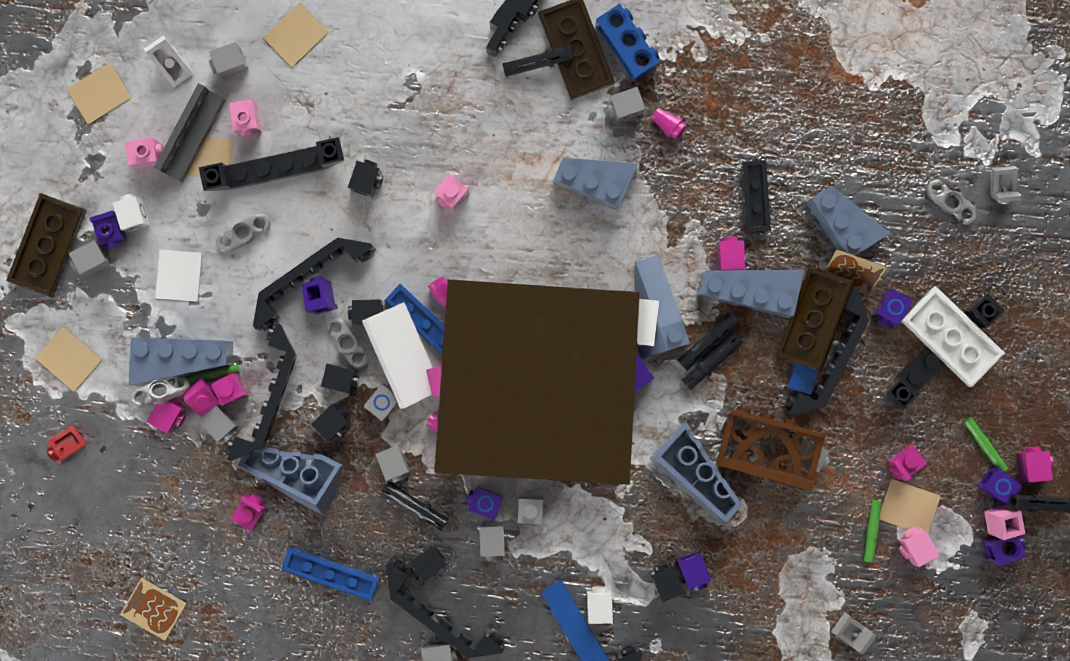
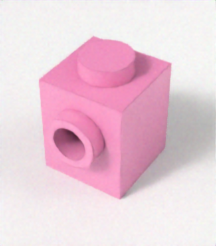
(245, 118)
(143, 152)
(451, 193)
(1004, 522)
(917, 547)

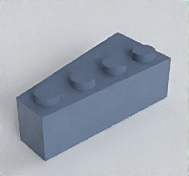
(759, 290)
(171, 358)
(695, 473)

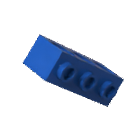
(627, 55)

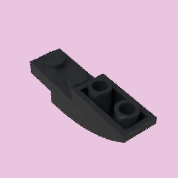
(506, 21)

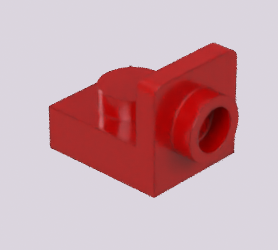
(65, 445)

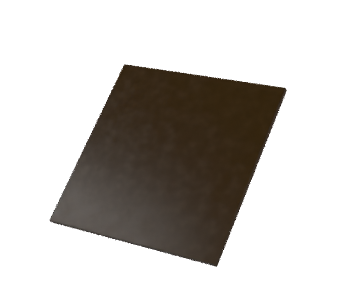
(537, 382)

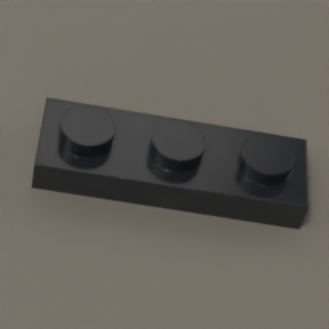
(755, 196)

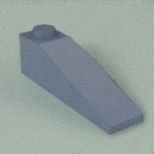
(653, 285)
(303, 477)

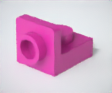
(906, 463)
(249, 511)

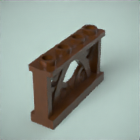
(739, 460)

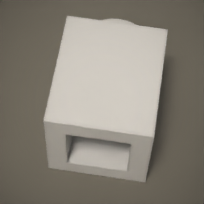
(131, 213)
(599, 605)

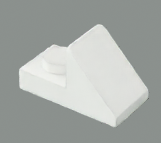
(168, 61)

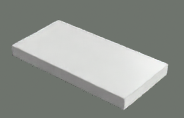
(952, 336)
(400, 354)

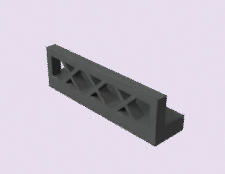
(189, 133)

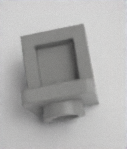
(1004, 185)
(853, 633)

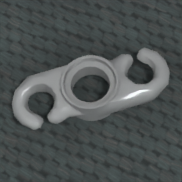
(940, 200)
(232, 234)
(356, 349)
(147, 391)

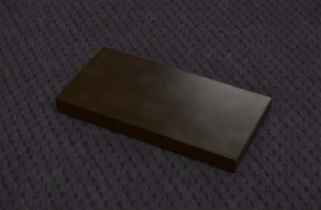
(571, 25)
(46, 245)
(815, 319)

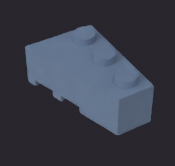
(596, 179)
(845, 222)

